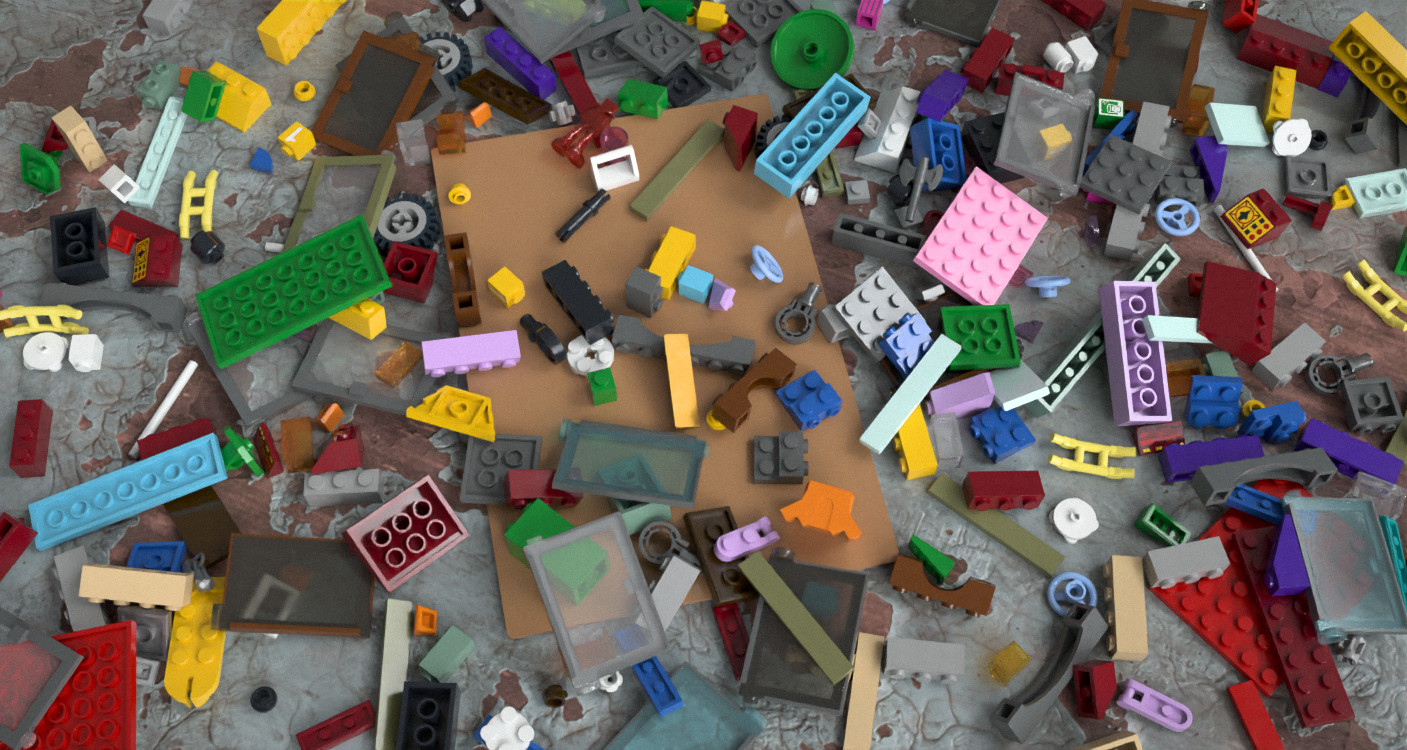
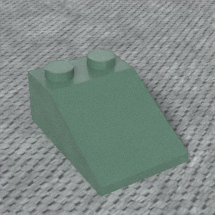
(639, 514)

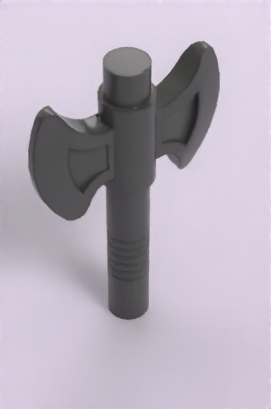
(919, 176)

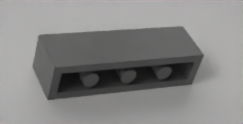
(877, 240)

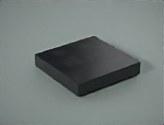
(683, 85)

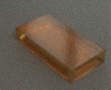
(399, 364)

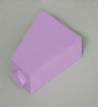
(963, 398)

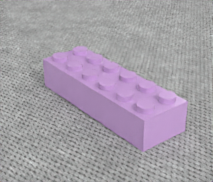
(1133, 360)

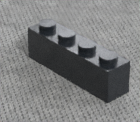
(578, 302)

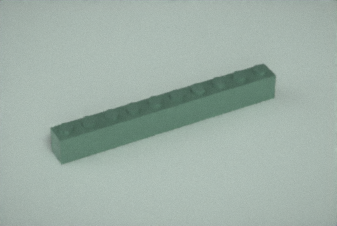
(1091, 340)

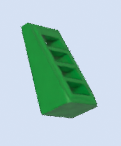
(1166, 521)
(933, 560)

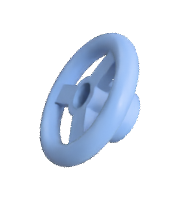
(1174, 220)
(765, 265)
(1047, 284)
(1076, 586)

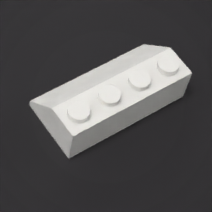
(898, 113)

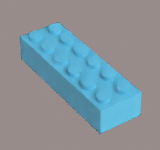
(811, 135)

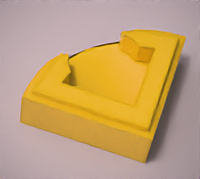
(1341, 198)

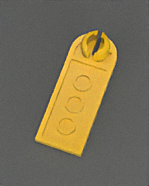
(195, 649)

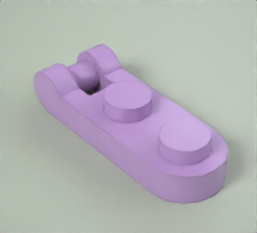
(745, 540)
(1155, 706)

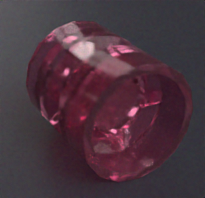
(612, 139)

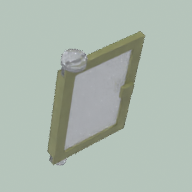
(341, 191)

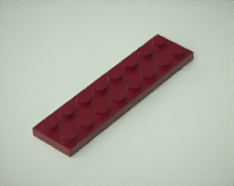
(1303, 661)

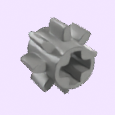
(562, 113)
(1352, 650)

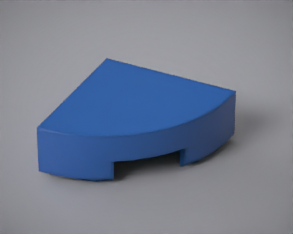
(262, 161)

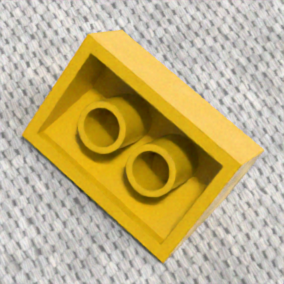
(241, 100)

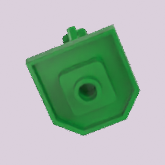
(40, 169)
(238, 452)

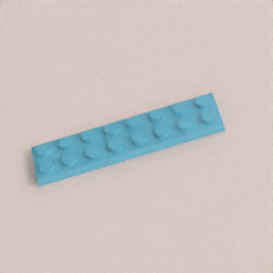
(127, 491)

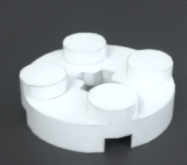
(579, 348)

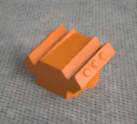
(824, 510)

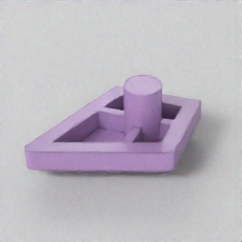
(721, 296)

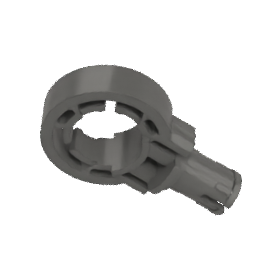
(803, 310)
(1339, 369)
(685, 554)

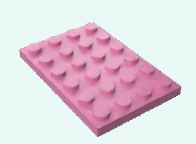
(980, 239)

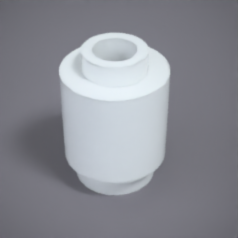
(1058, 57)

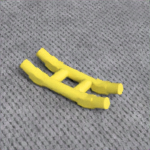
(205, 210)
(1366, 295)
(33, 325)
(1103, 451)

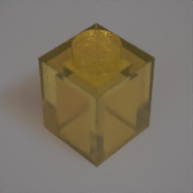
(1009, 663)

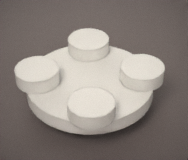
(1291, 137)
(45, 352)
(1074, 519)
(507, 731)

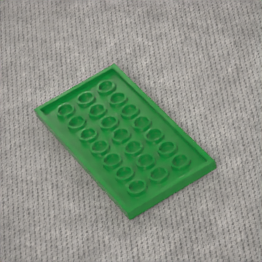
(292, 291)

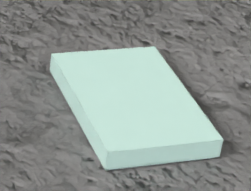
(1237, 124)
(1378, 192)
(1017, 386)

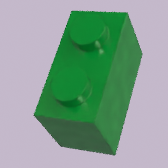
(203, 96)
(642, 98)

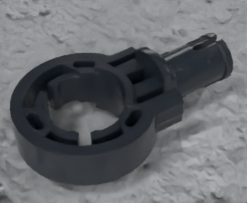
(544, 338)

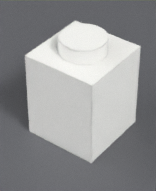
(1082, 54)
(119, 183)
(86, 352)

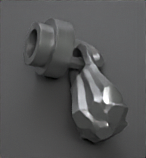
(202, 579)

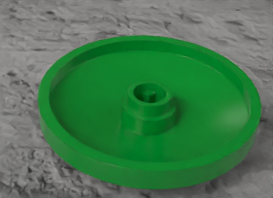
(812, 49)

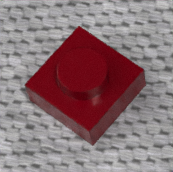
(730, 34)
(711, 52)

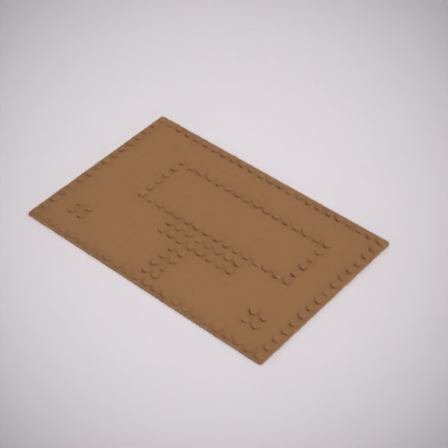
(517, 205)

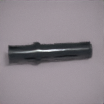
(589, 209)

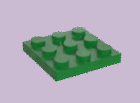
(984, 336)

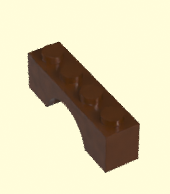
(463, 279)
(771, 372)
(973, 595)

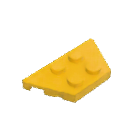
(457, 411)

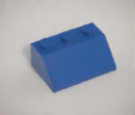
(942, 146)

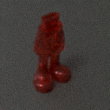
(593, 120)

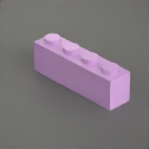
(471, 352)

